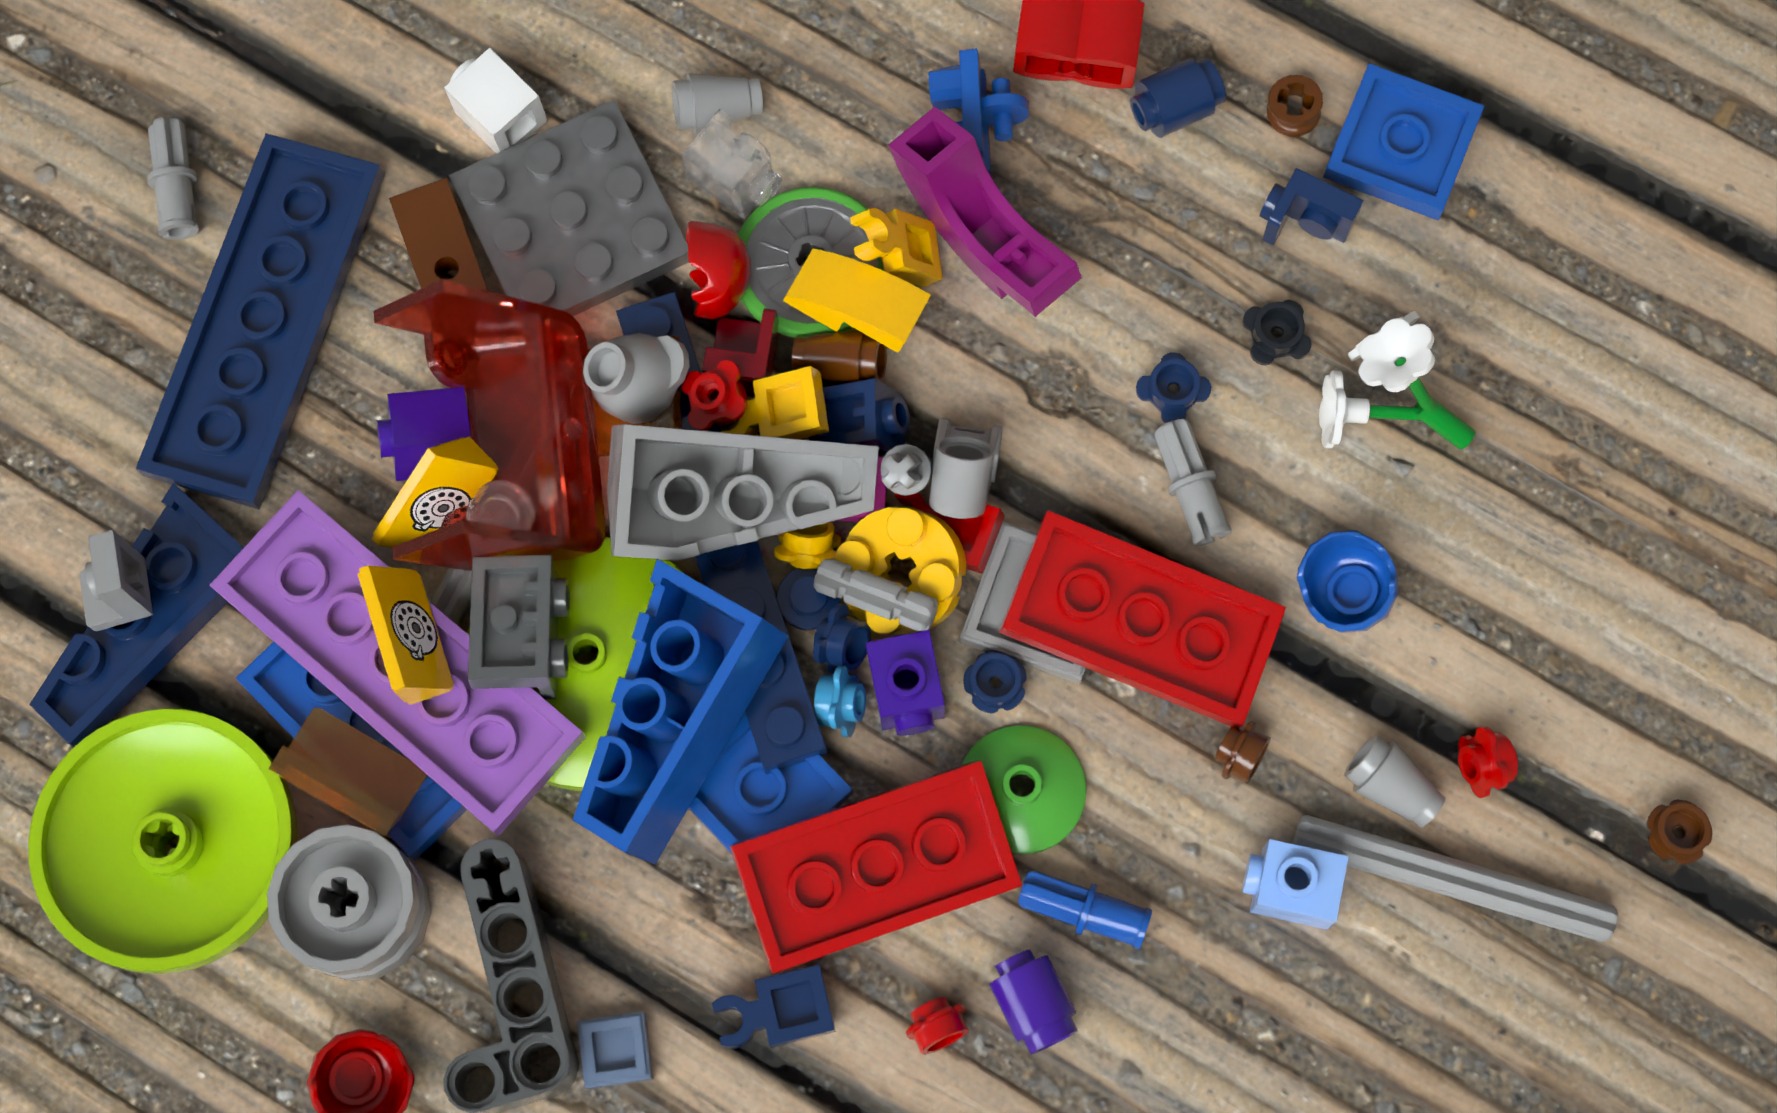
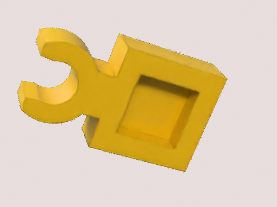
(903, 242)
(786, 406)

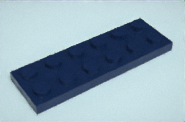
(261, 321)

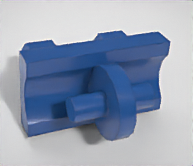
(966, 88)

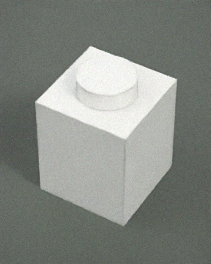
(495, 101)

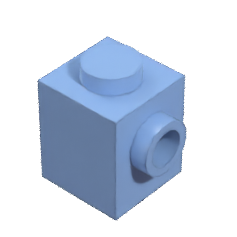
(1295, 883)

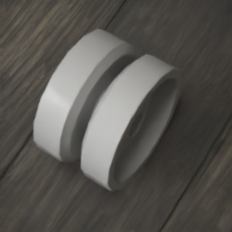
(311, 895)

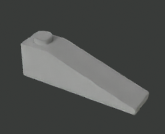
(713, 490)

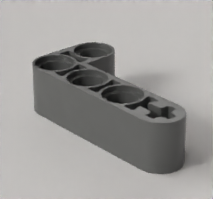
(505, 975)

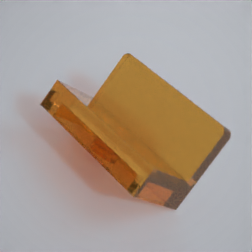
(349, 772)

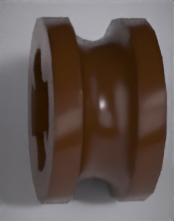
(1311, 99)

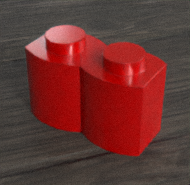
(1080, 41)

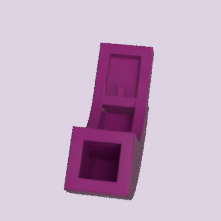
(975, 218)

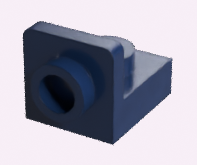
(1316, 205)
(865, 415)

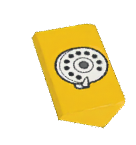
(440, 483)
(406, 632)

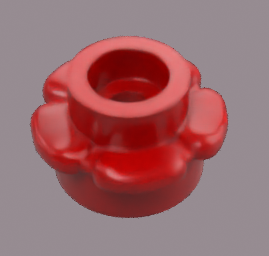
(937, 1025)

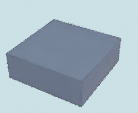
(615, 1050)

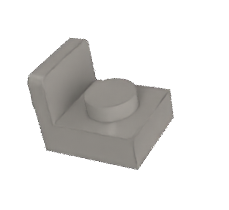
(114, 583)

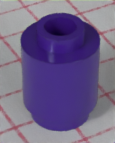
(1033, 1001)

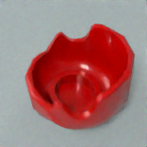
(721, 268)
(360, 1075)

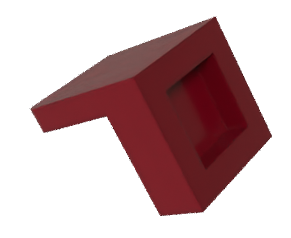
(747, 345)

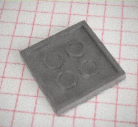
(572, 214)

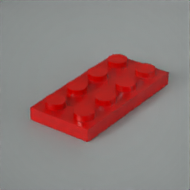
(1142, 620)
(875, 866)

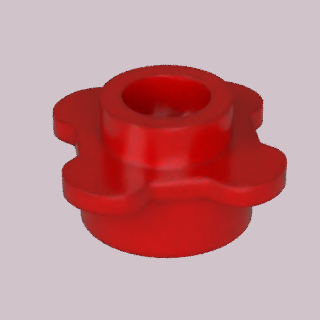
(729, 404)
(1487, 761)

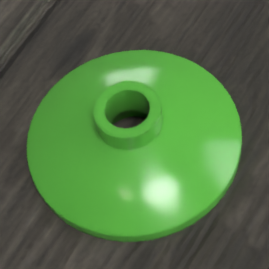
(1059, 793)

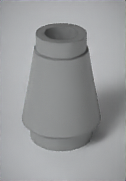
(703, 95)
(1393, 780)

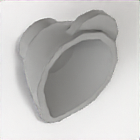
(636, 375)

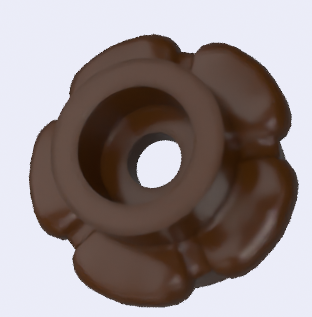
(1242, 752)
(1696, 831)

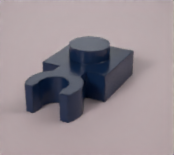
(789, 1008)

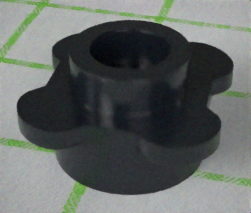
(1281, 315)

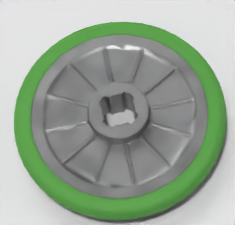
(783, 235)

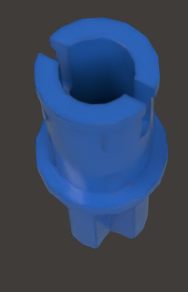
(1084, 908)

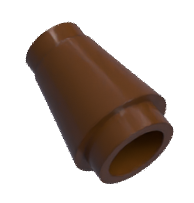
(841, 356)

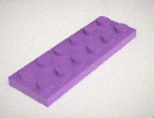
(475, 743)

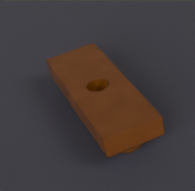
(436, 235)

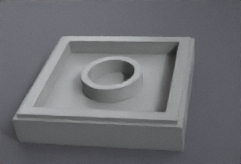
(992, 602)

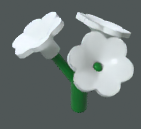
(1397, 360)

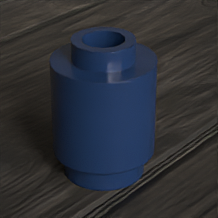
(1177, 96)

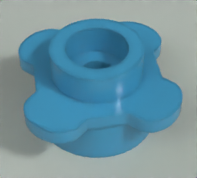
(839, 701)

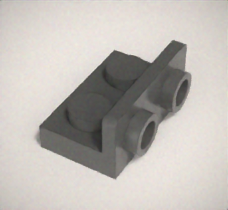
(517, 624)

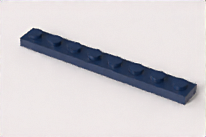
(781, 707)

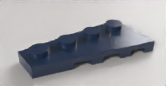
(112, 665)

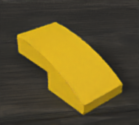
(853, 292)

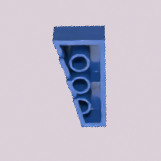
(674, 711)

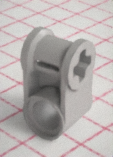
(963, 469)

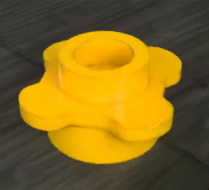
(808, 546)

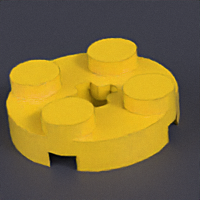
(913, 535)

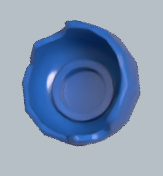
(1348, 581)

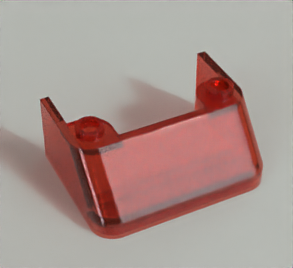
(523, 411)

